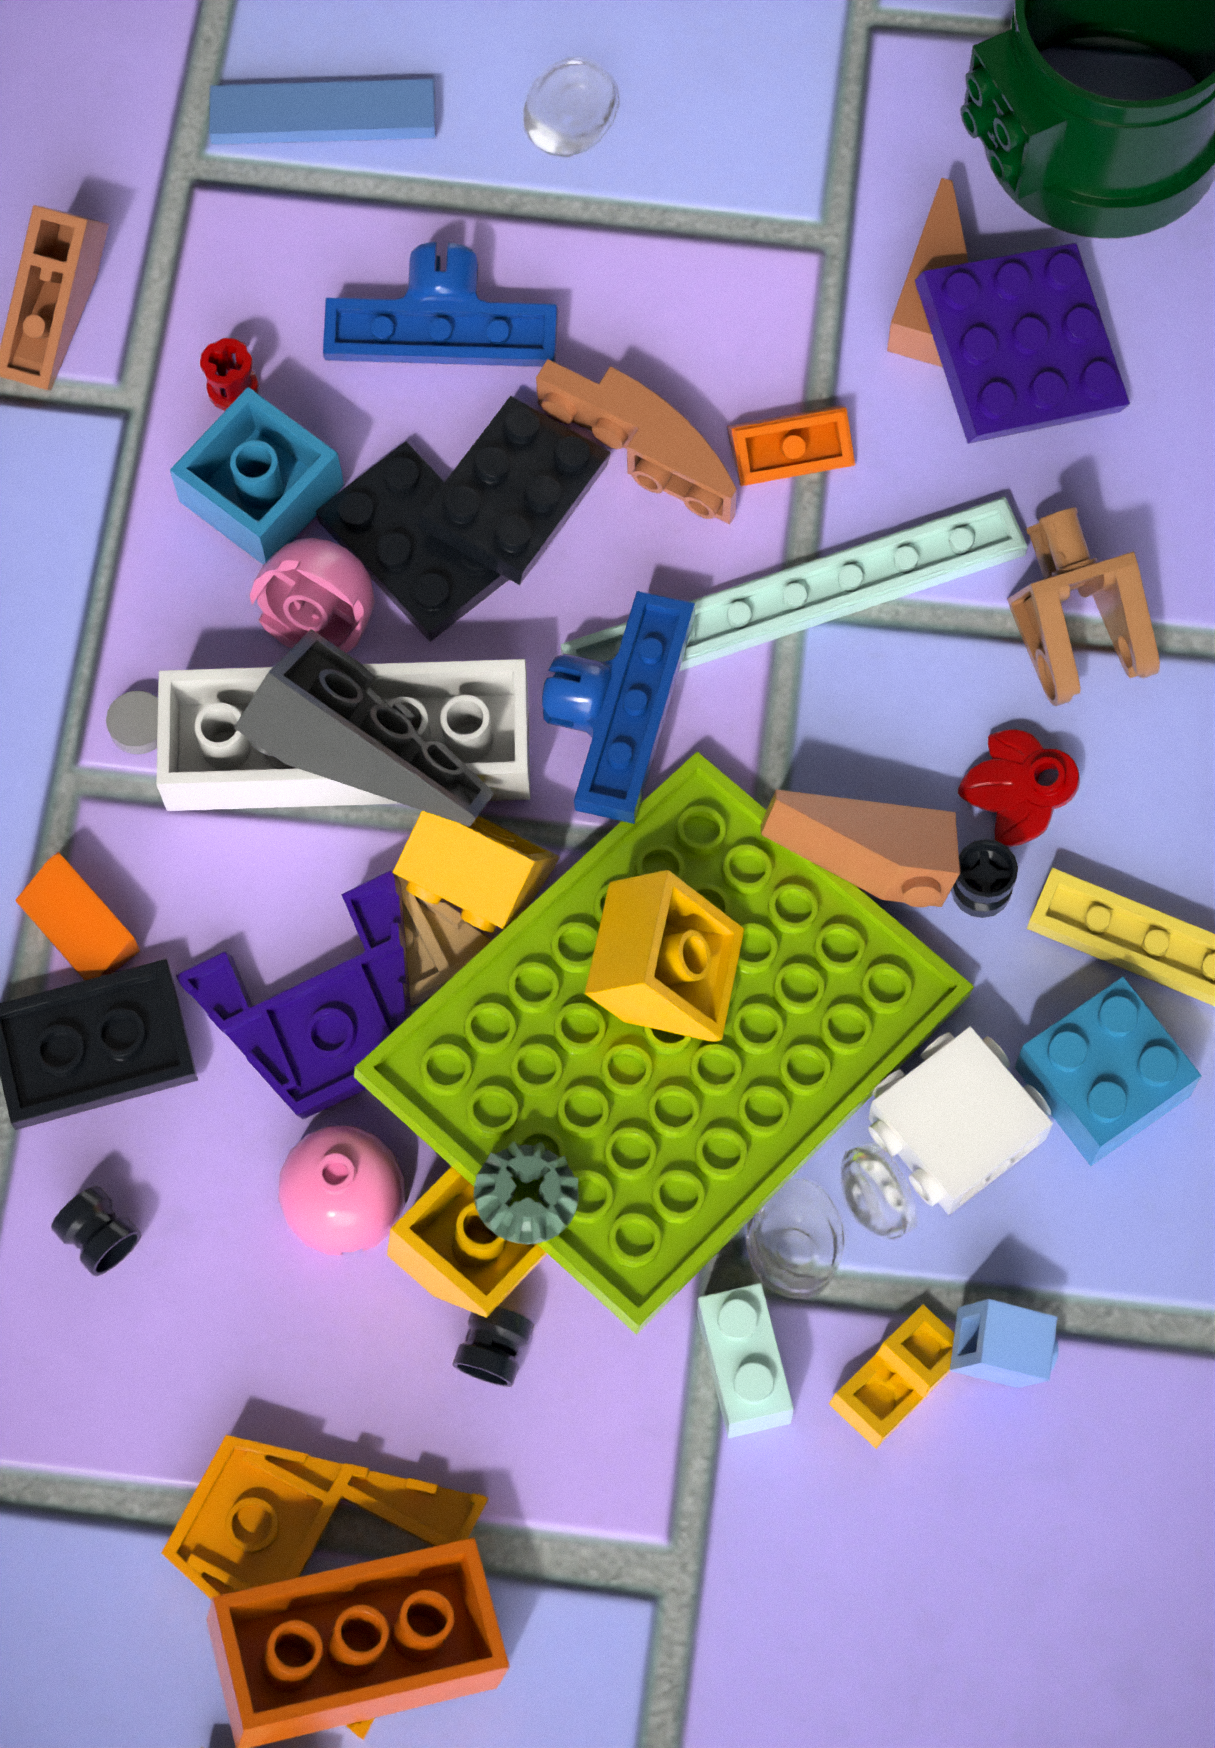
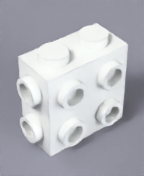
(958, 1118)

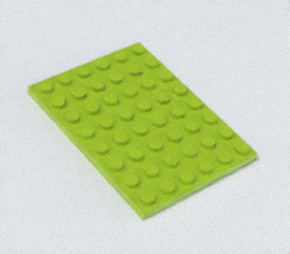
(658, 1126)

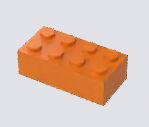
(356, 1643)

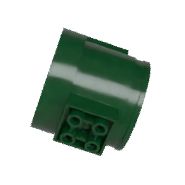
(1087, 157)

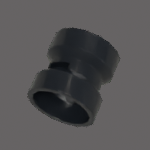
(986, 864)
(96, 1230)
(493, 1346)

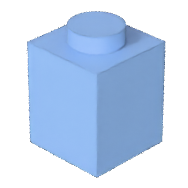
(1004, 1343)

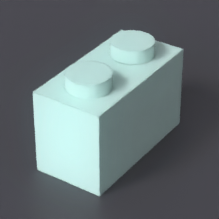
(744, 1360)

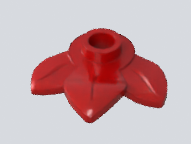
(1012, 788)

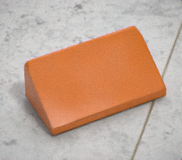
(791, 445)
(76, 920)

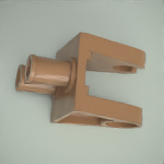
(1115, 589)

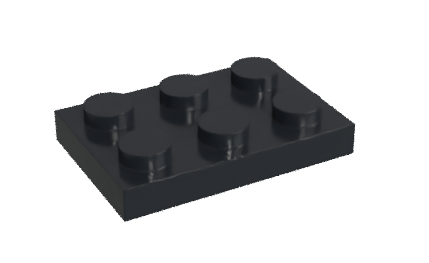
(514, 490)
(417, 571)
(93, 1044)

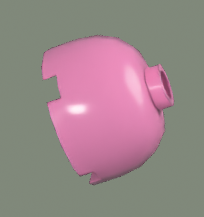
(317, 589)
(341, 1190)

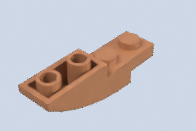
(660, 442)

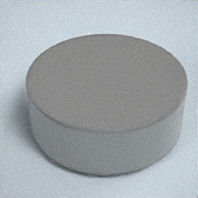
(134, 722)

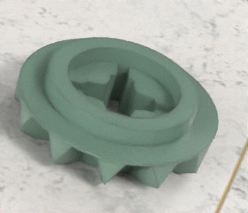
(526, 1220)

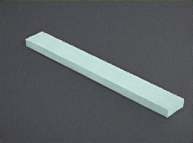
(837, 584)

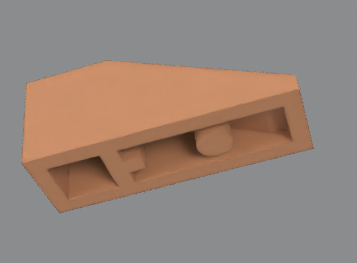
(938, 247)
(49, 294)
(877, 846)

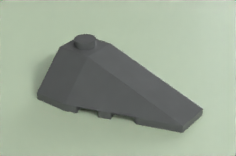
(329, 721)

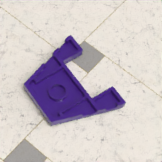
(325, 1026)

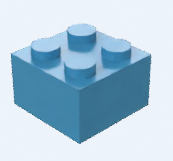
(257, 476)
(1107, 1070)

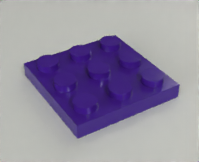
(1021, 342)

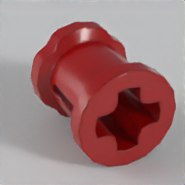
(223, 372)

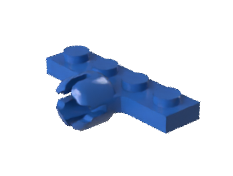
(440, 320)
(621, 704)

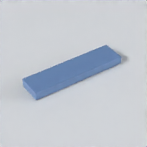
(322, 111)

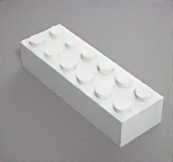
(209, 765)

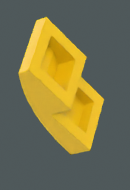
(897, 1377)

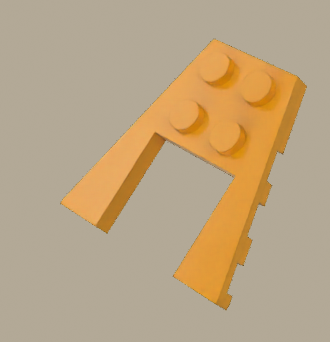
(269, 1506)

